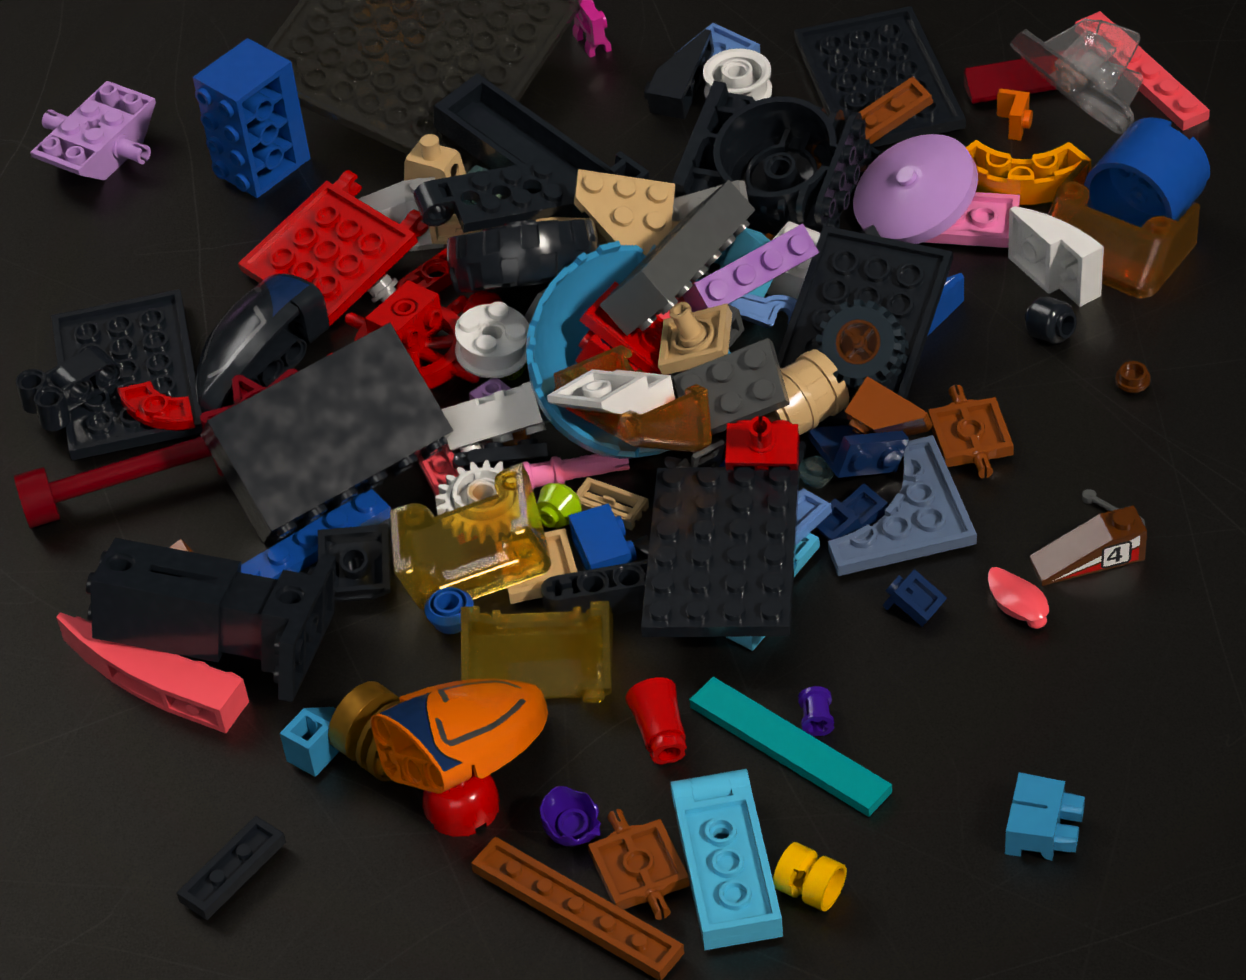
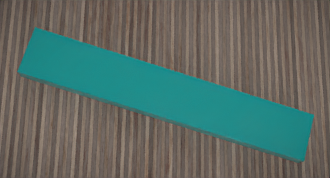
(791, 746)

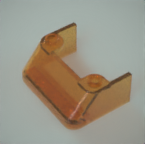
(1134, 256)

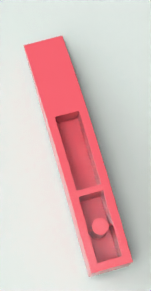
(161, 678)

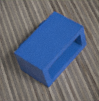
(600, 538)

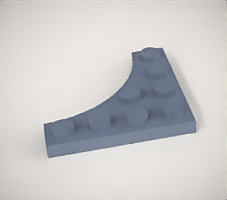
(917, 523)

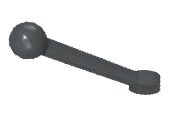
(1089, 497)

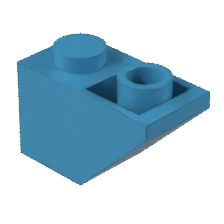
(307, 740)

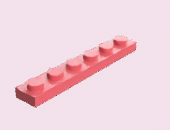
(1163, 88)

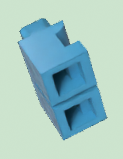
(1036, 817)

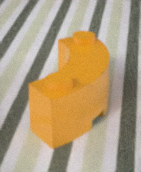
(1032, 179)

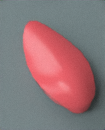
(1018, 597)

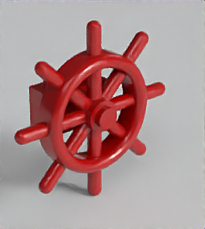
(417, 319)

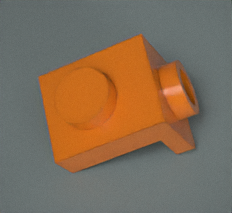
(1015, 106)

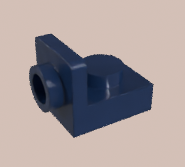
(915, 597)

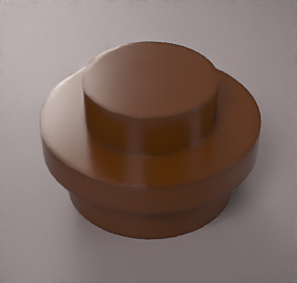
(1132, 377)

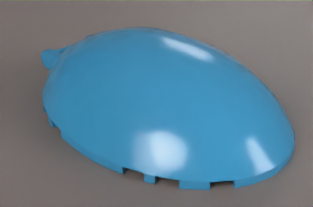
(557, 333)

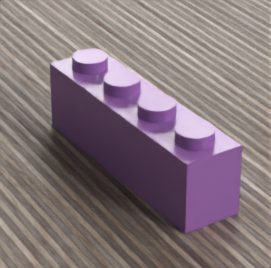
(752, 270)

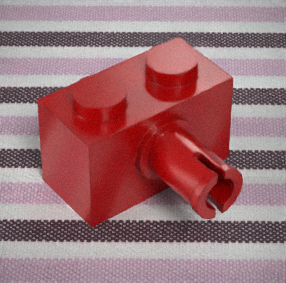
(762, 444)

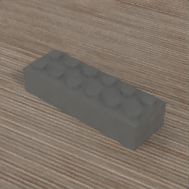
(679, 259)

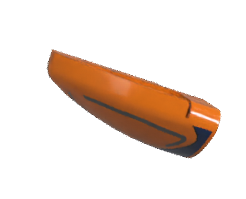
(457, 725)

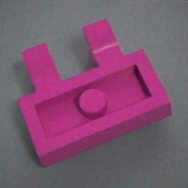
(593, 24)

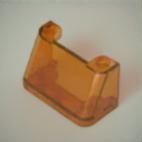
(673, 426)

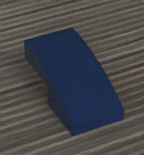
(853, 513)

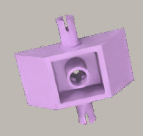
(98, 133)

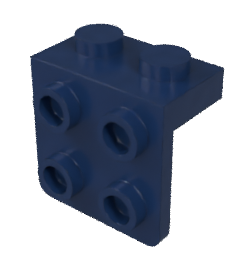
(861, 453)

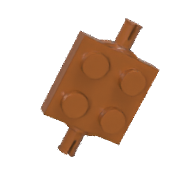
(970, 431)
(638, 864)

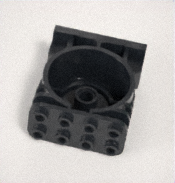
(774, 147)

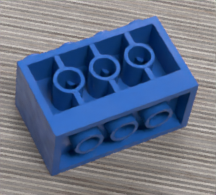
(252, 117)

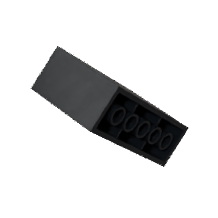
(327, 433)

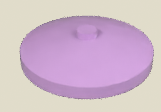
(916, 188)

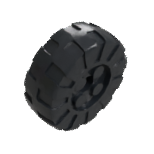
(517, 253)

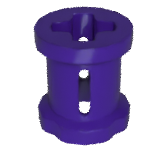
(816, 711)

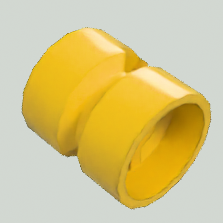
(804, 874)

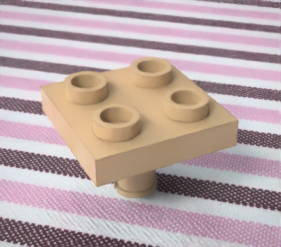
(693, 337)

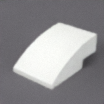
(1056, 254)
(615, 392)

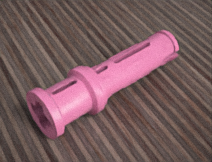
(568, 469)

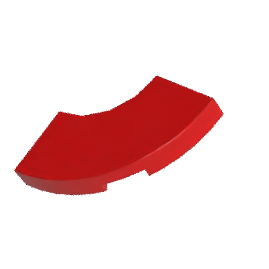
(156, 409)

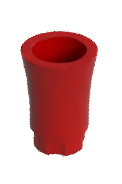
(658, 718)

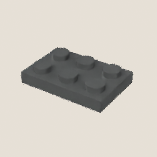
(739, 384)

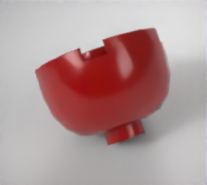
(463, 806)

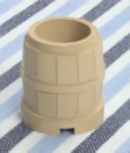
(811, 392)

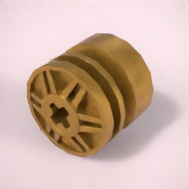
(351, 727)

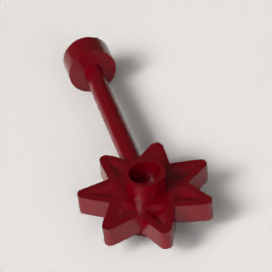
(40, 496)

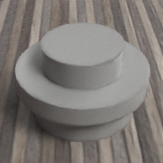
(383, 288)

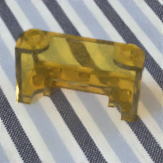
(472, 546)
(554, 650)

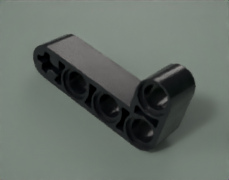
(619, 584)

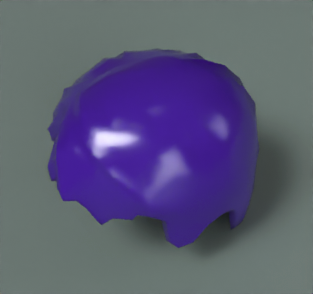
(569, 816)

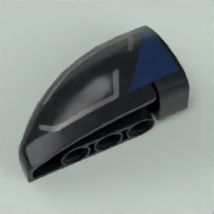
(260, 337)

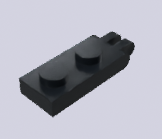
(494, 452)

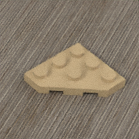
(626, 207)

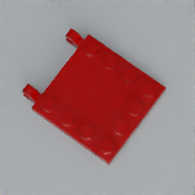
(335, 244)

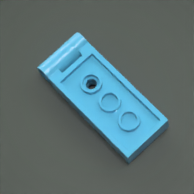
(726, 859)

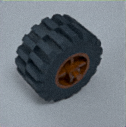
(863, 343)

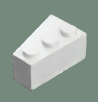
(494, 418)

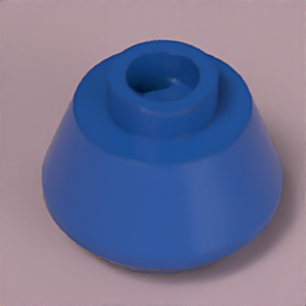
(444, 609)

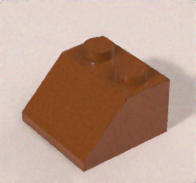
(882, 410)

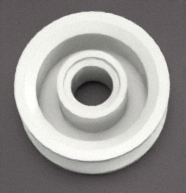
(742, 71)
(491, 340)

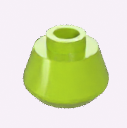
(556, 503)

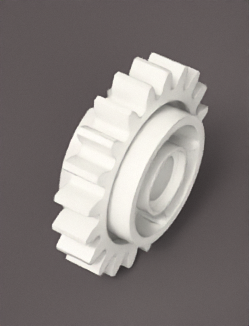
(467, 487)

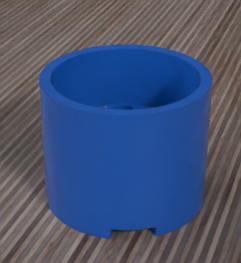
(1148, 173)

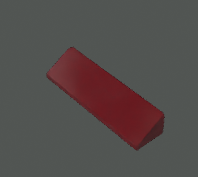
(985, 80)

